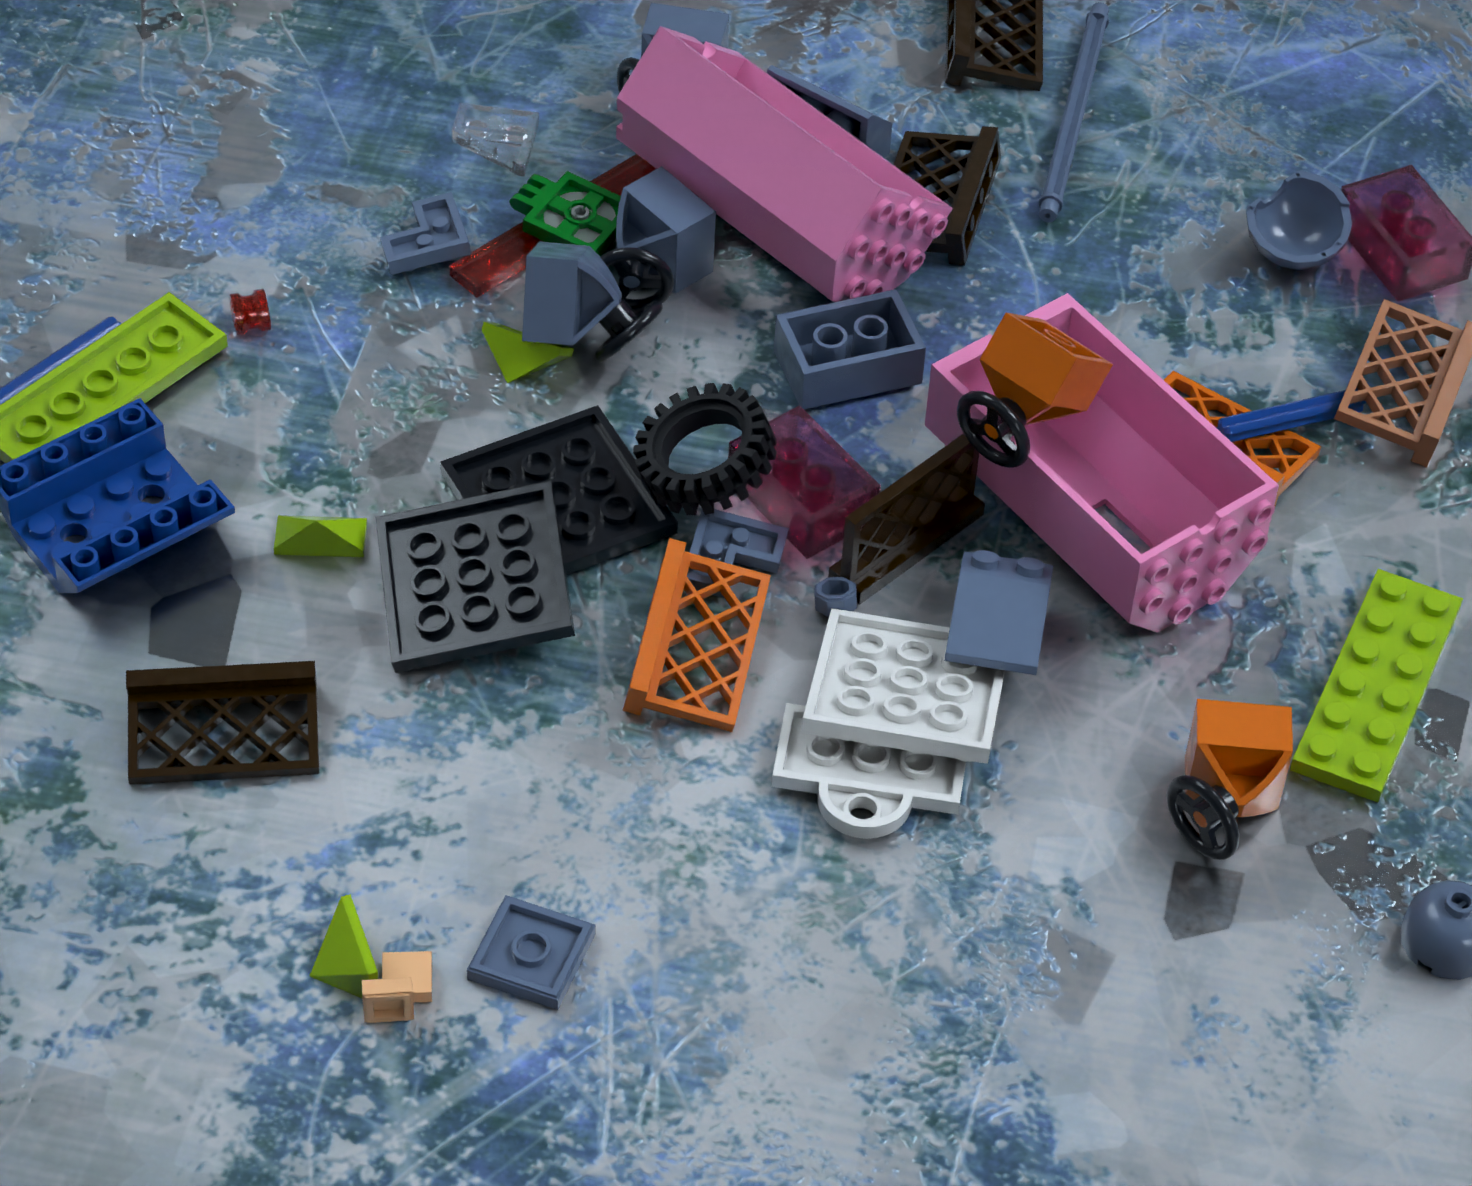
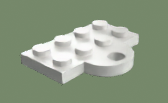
(863, 776)

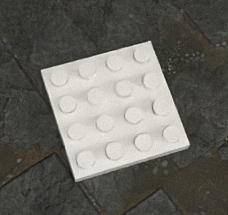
(892, 689)

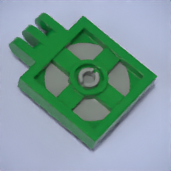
(568, 211)

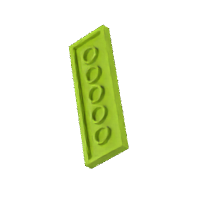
(120, 367)
(1376, 685)

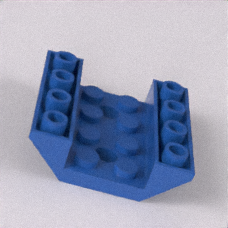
(94, 489)

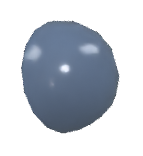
(1300, 222)

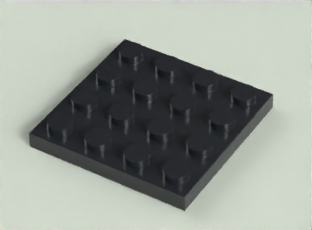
(594, 479)
(474, 577)

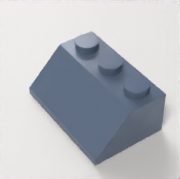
(862, 124)

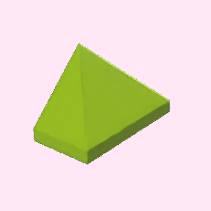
(521, 357)
(320, 536)
(345, 952)

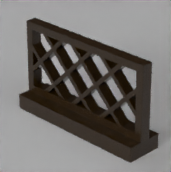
(965, 45)
(966, 195)
(910, 519)
(228, 687)

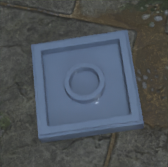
(531, 952)

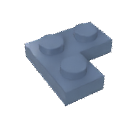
(435, 240)
(736, 540)

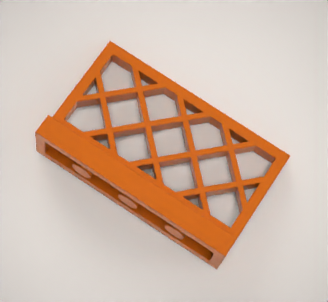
(1289, 465)
(658, 638)

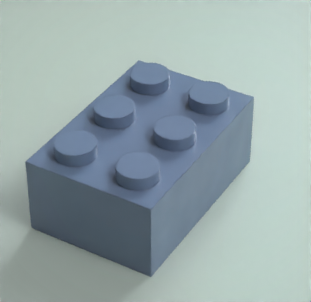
(849, 349)

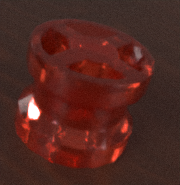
(250, 312)

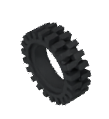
(718, 483)

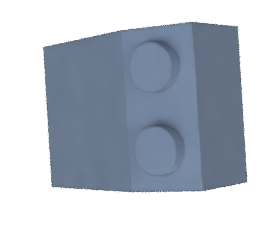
(999, 612)

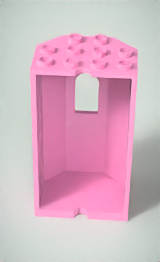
(777, 168)
(1141, 456)

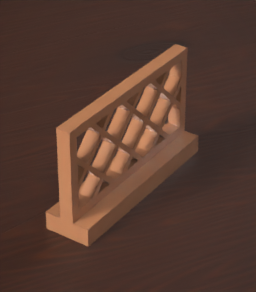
(1438, 398)

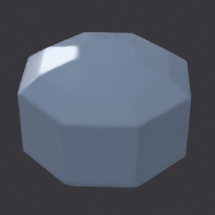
(835, 594)

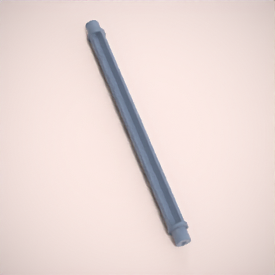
(1052, 197)

